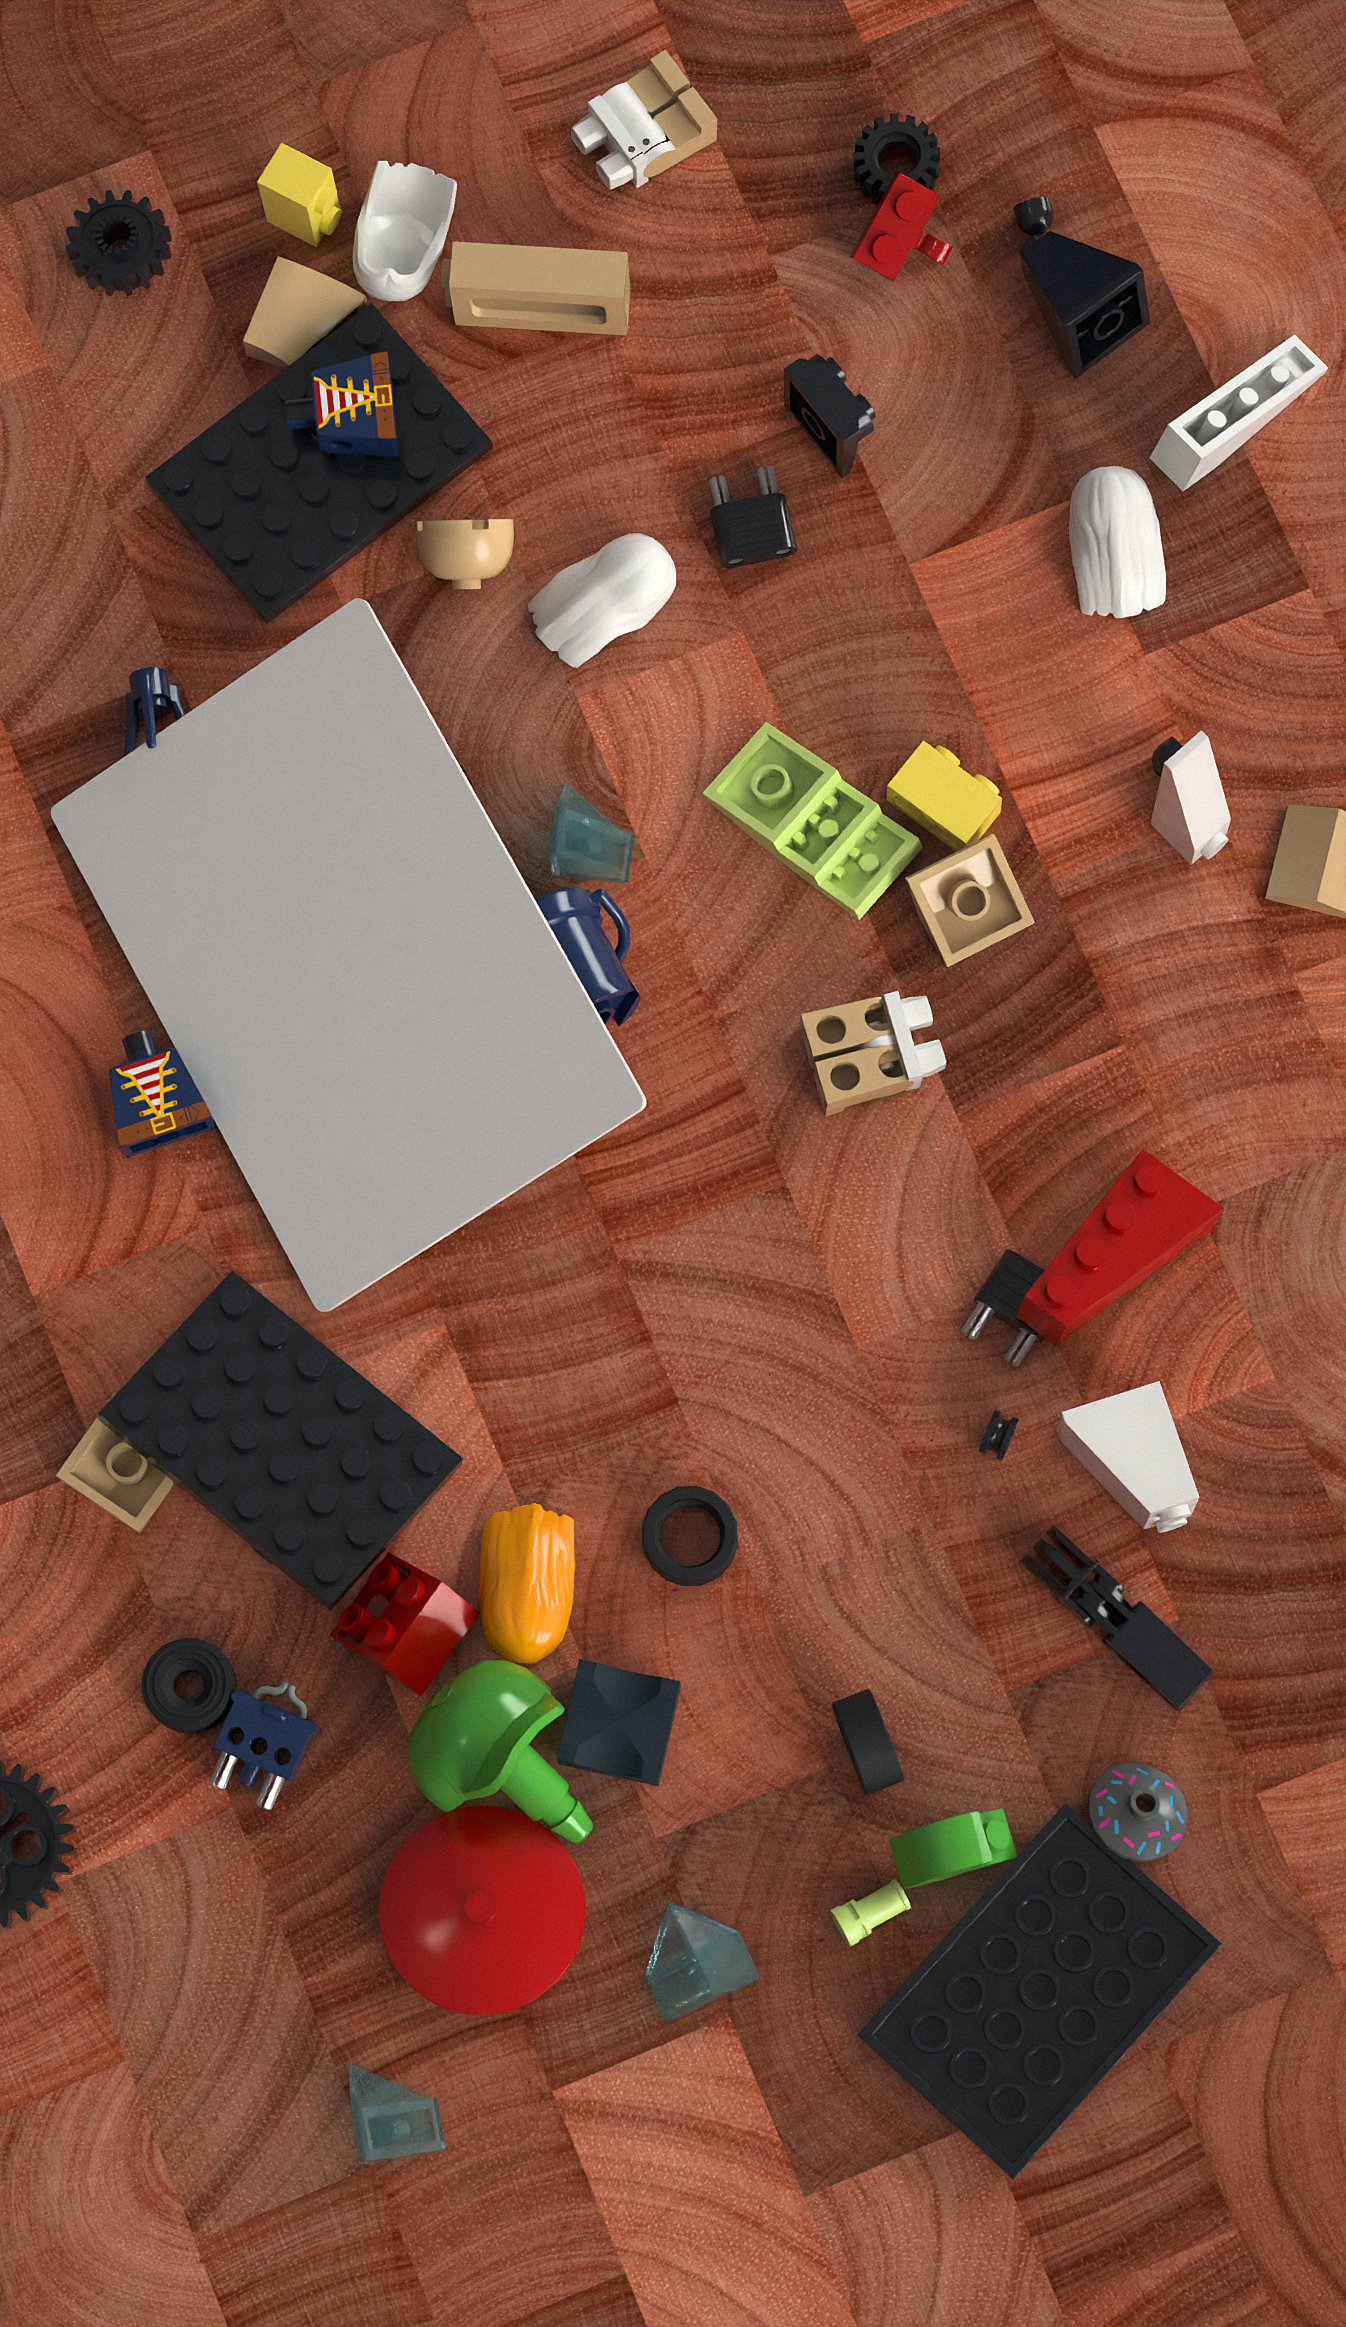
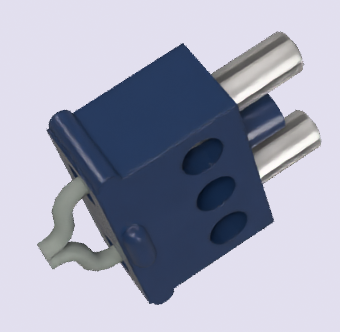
(277, 1727)

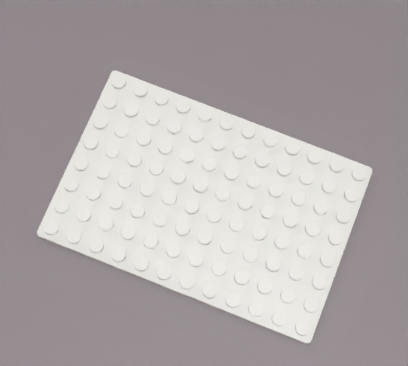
(346, 957)

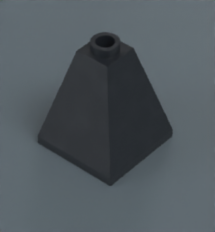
(1085, 297)

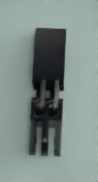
(1138, 1638)

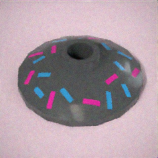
(1127, 1829)

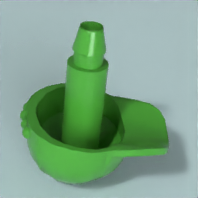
(478, 1740)

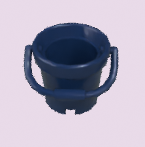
(577, 924)

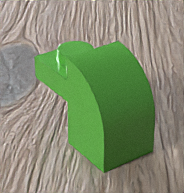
(952, 1847)

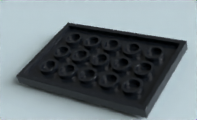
(282, 509)
(280, 1439)
(1039, 1991)

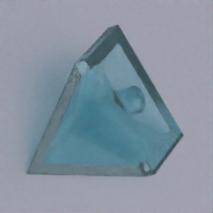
(587, 842)
(696, 1962)
(391, 2119)

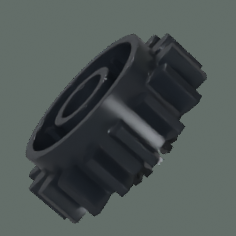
(112, 221)

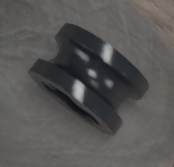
(998, 1435)

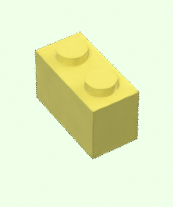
(299, 195)
(944, 796)

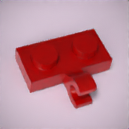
(898, 228)

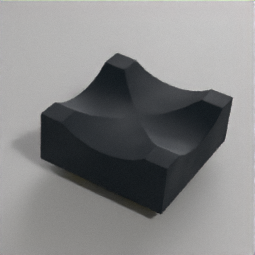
(619, 1722)

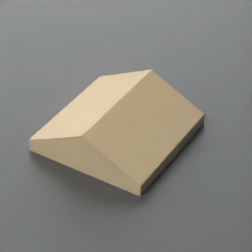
(1311, 860)
(969, 900)
(115, 1477)

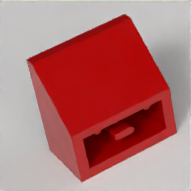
(404, 1623)

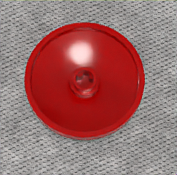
(482, 1910)

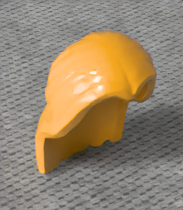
(526, 1582)

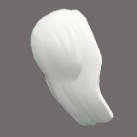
(401, 230)
(1116, 544)
(603, 597)

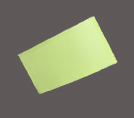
(812, 820)

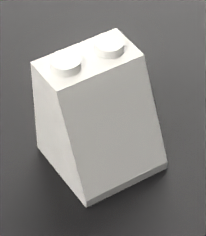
(1134, 1455)

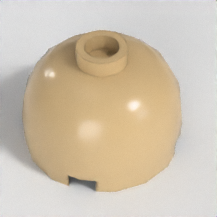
(465, 549)

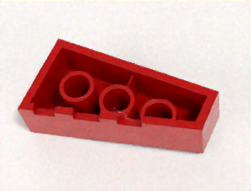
(1125, 1239)

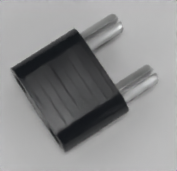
(752, 527)
(1002, 1297)

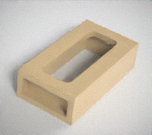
(538, 288)

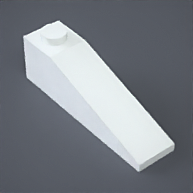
(1235, 412)
(1191, 802)

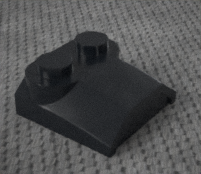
(827, 409)

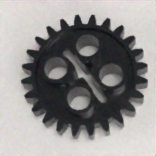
(28, 1880)

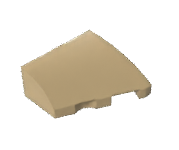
(297, 313)

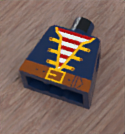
(350, 408)
(155, 1098)

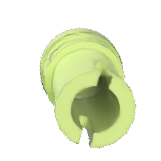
(858, 1918)

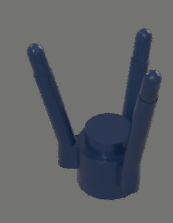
(149, 699)

